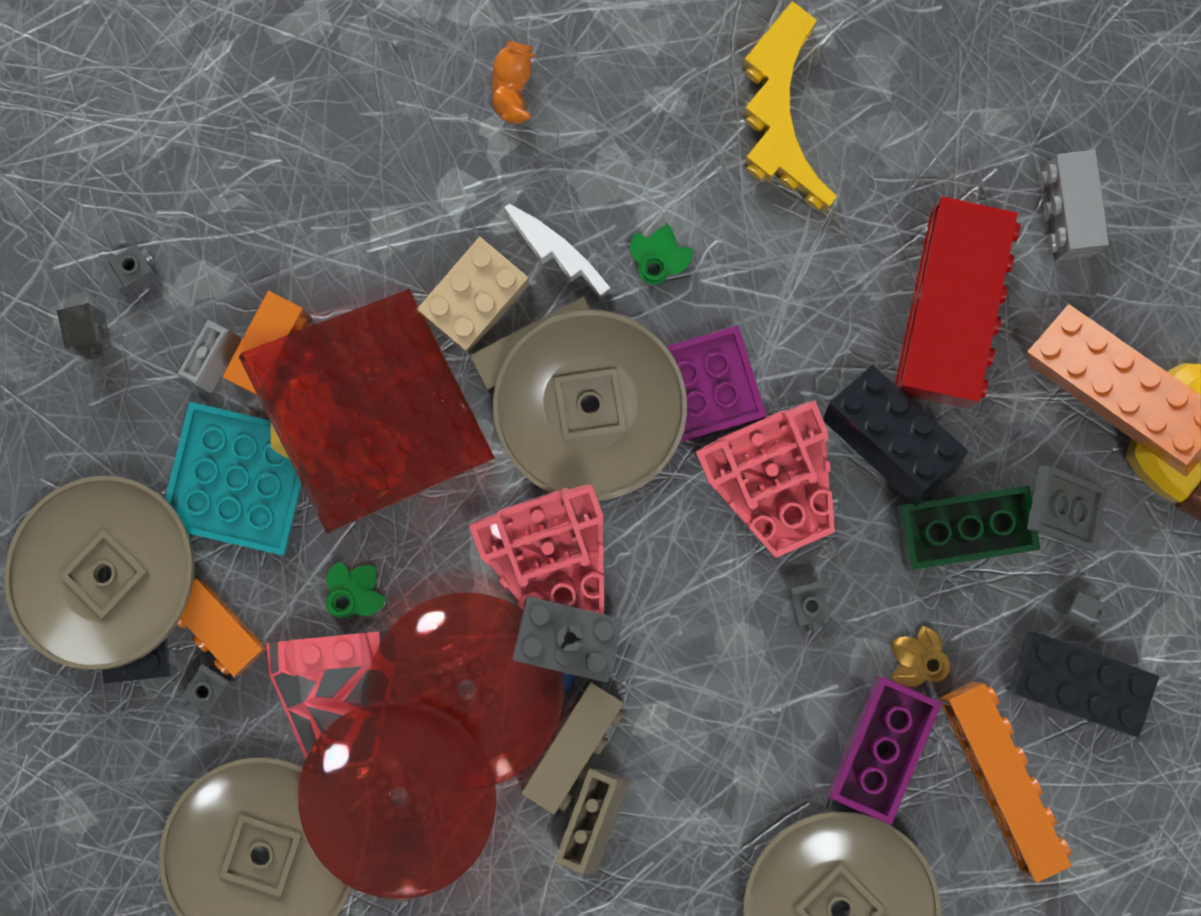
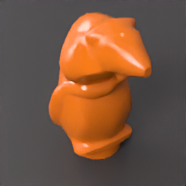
(509, 75)

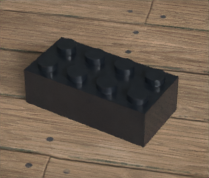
(894, 435)
(1083, 684)

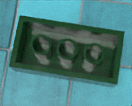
(966, 528)

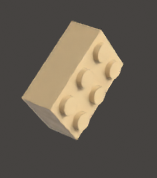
(473, 295)

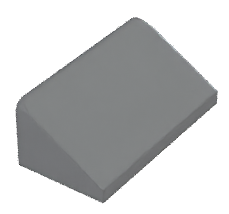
(209, 356)

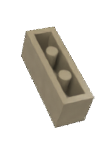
(592, 821)

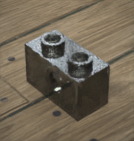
(84, 331)

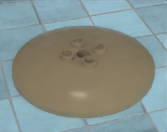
(560, 441)
(57, 562)
(212, 839)
(841, 859)

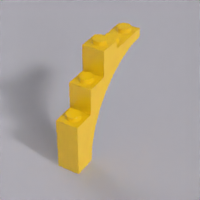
(769, 110)

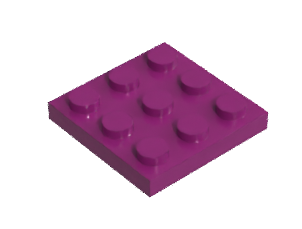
(717, 383)

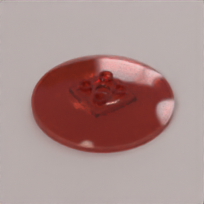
(474, 641)
(388, 845)

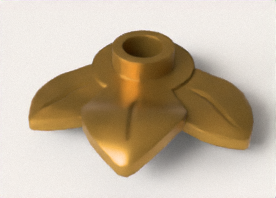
(915, 656)

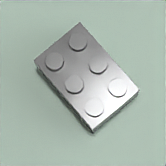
(1074, 205)

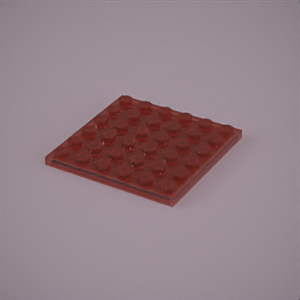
(366, 409)

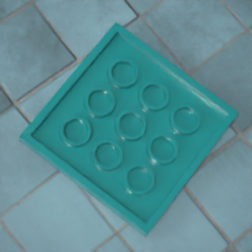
(232, 481)

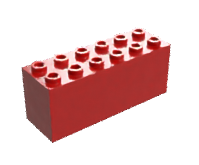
(957, 302)

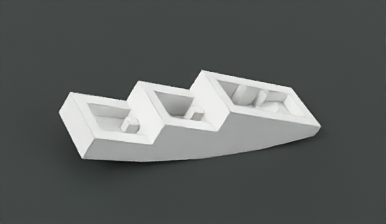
(549, 244)

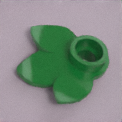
(659, 251)
(356, 587)

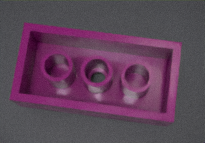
(878, 781)

